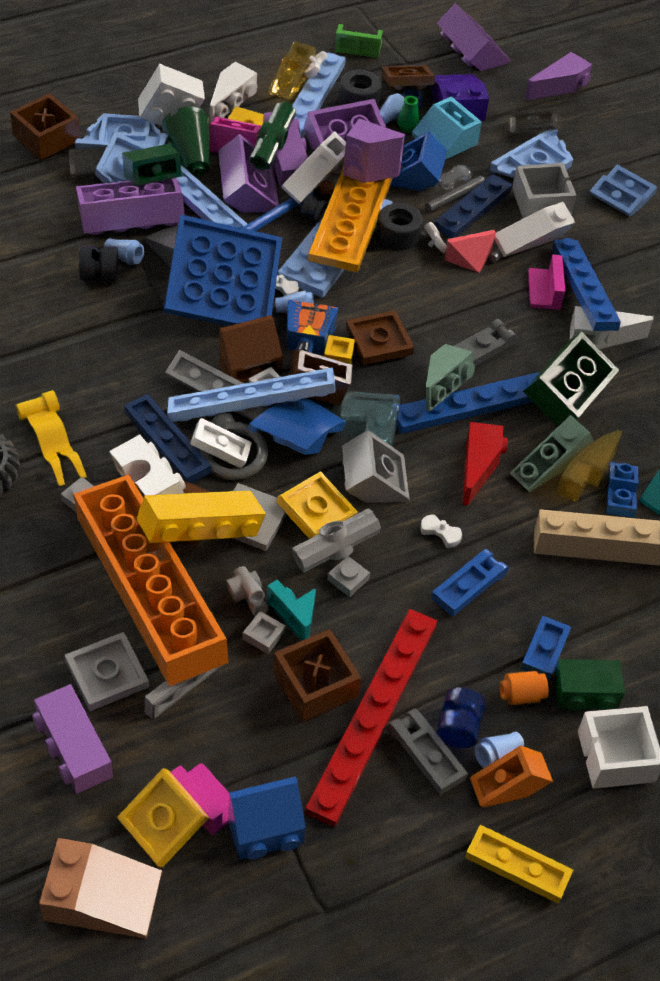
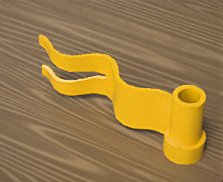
(50, 432)

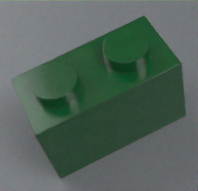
(152, 164)
(588, 684)

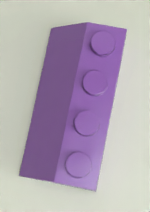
(127, 206)

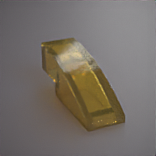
(291, 71)
(588, 466)

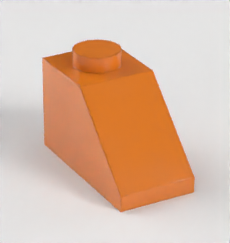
(511, 777)

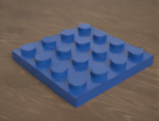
(221, 272)

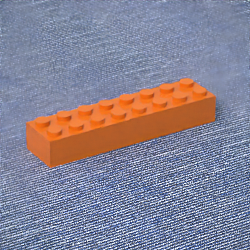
(151, 583)

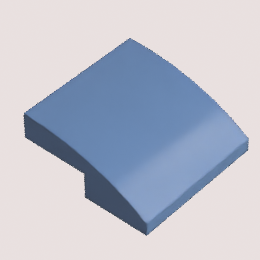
(623, 190)

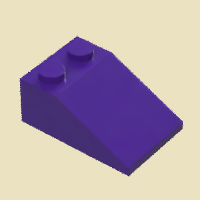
(464, 89)

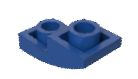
(622, 489)

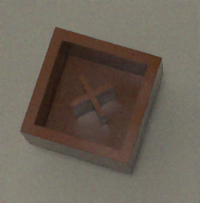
(45, 126)
(316, 675)

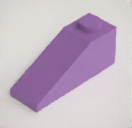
(560, 78)

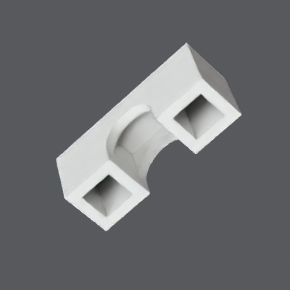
(146, 469)

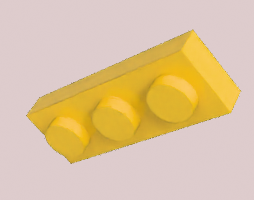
(519, 864)

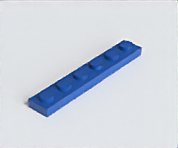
(586, 286)
(465, 404)

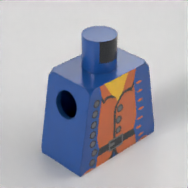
(309, 326)

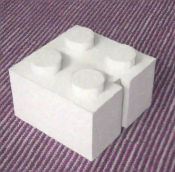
(167, 93)
(620, 747)

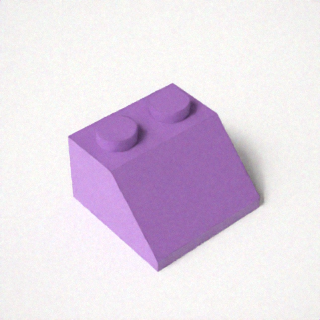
(372, 152)

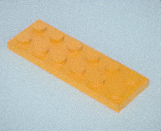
(348, 223)

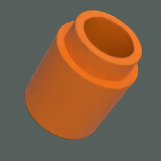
(524, 687)

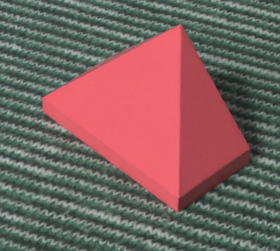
(470, 250)

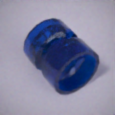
(461, 717)

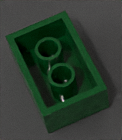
(571, 380)

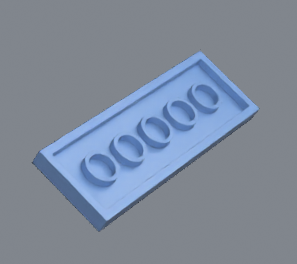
(311, 275)

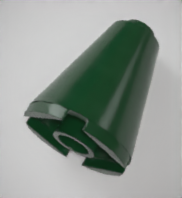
(189, 135)

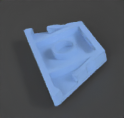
(102, 131)
(541, 149)
(111, 166)

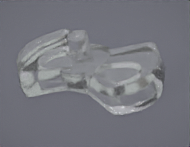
(457, 173)

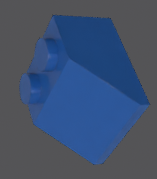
(421, 163)
(266, 818)

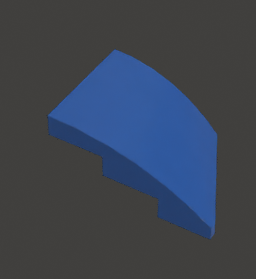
(298, 424)

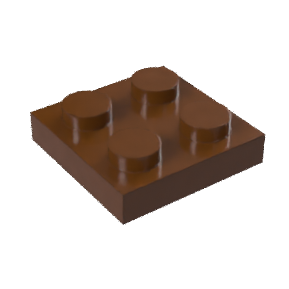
(401, 76)
(379, 337)

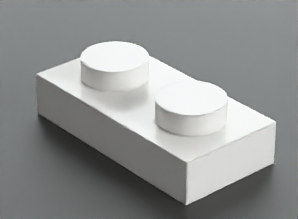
(221, 443)

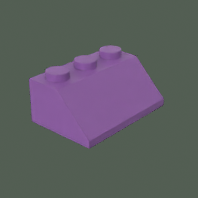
(471, 40)
(341, 119)
(242, 183)

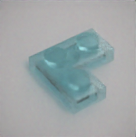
(376, 409)

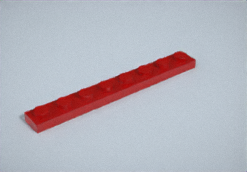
(370, 719)

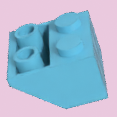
(451, 125)

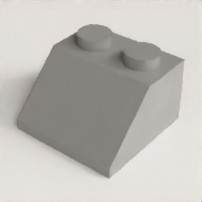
(374, 470)

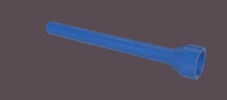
(273, 214)

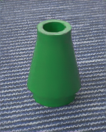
(409, 115)

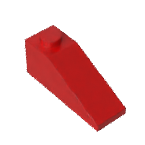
(482, 456)

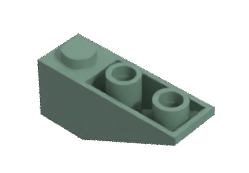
(447, 372)
(552, 454)

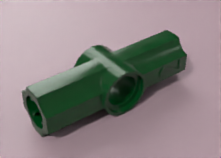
(273, 136)

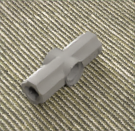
(336, 540)

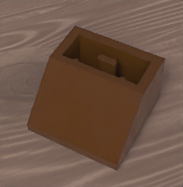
(250, 349)
(307, 362)

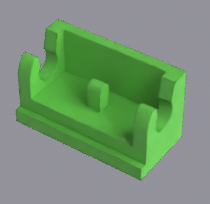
(358, 43)

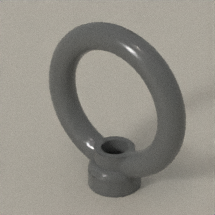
(228, 423)

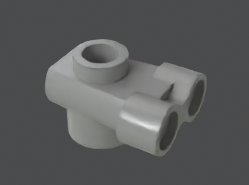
(248, 587)

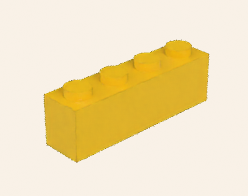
(200, 516)

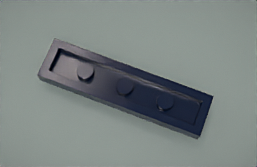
(473, 206)
(167, 439)

